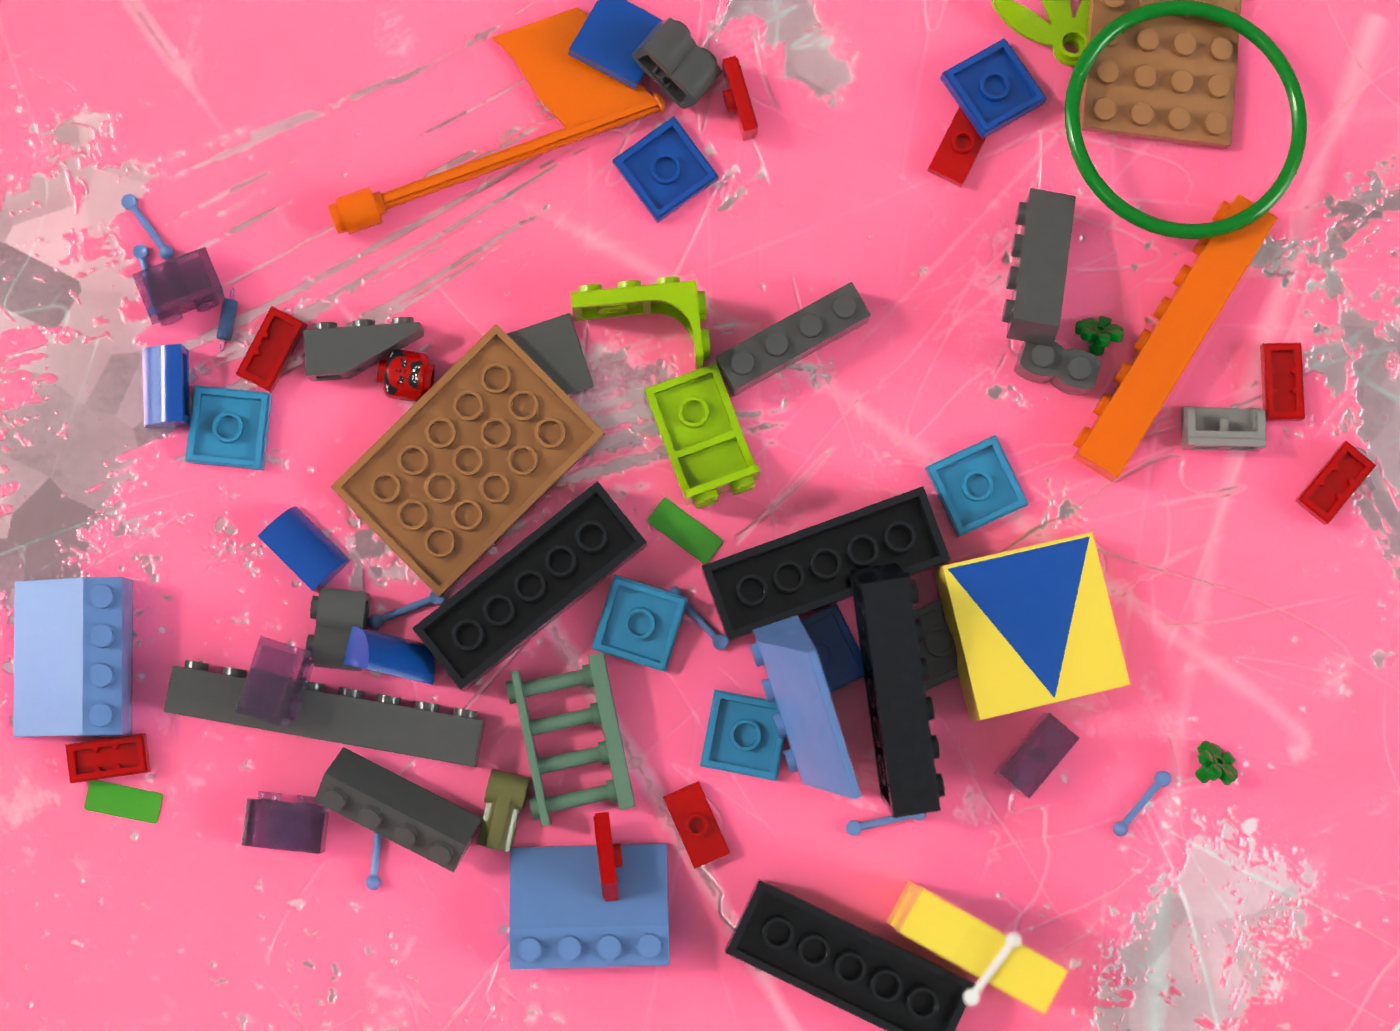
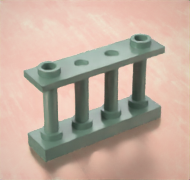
(608, 751)

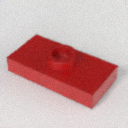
(738, 98)
(957, 151)
(271, 349)
(1282, 381)
(1335, 483)
(108, 758)
(696, 824)
(608, 856)

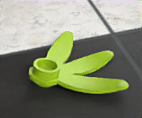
(1060, 32)

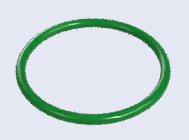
(1254, 35)

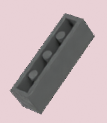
(1040, 267)
(793, 338)
(398, 809)

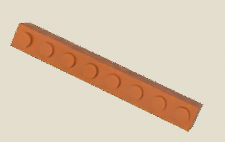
(1170, 343)

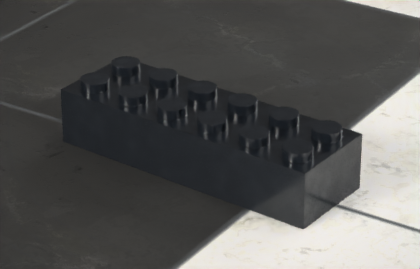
(814, 564)
(530, 586)
(896, 689)
(845, 964)

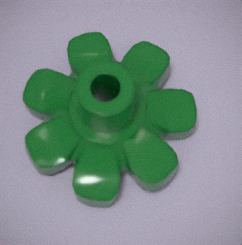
(1098, 333)
(1215, 764)

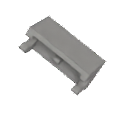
(1223, 429)

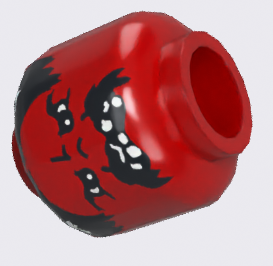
(406, 375)

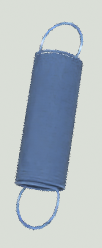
(227, 319)

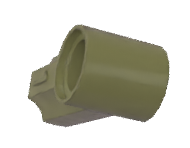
(504, 801)

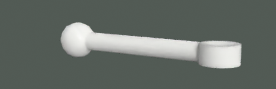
(971, 996)

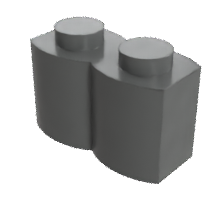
(677, 62)
(1067, 370)
(335, 615)

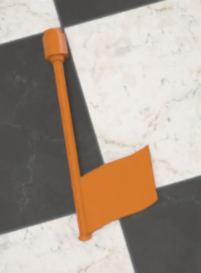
(571, 90)

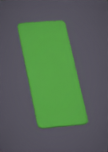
(685, 530)
(123, 801)

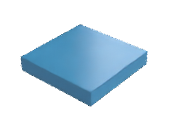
(228, 427)
(976, 486)
(640, 622)
(742, 736)

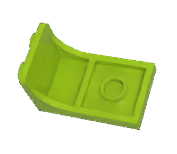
(631, 298)
(702, 436)

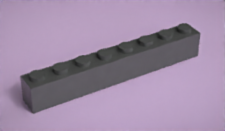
(334, 717)

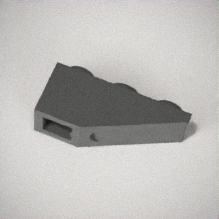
(347, 351)

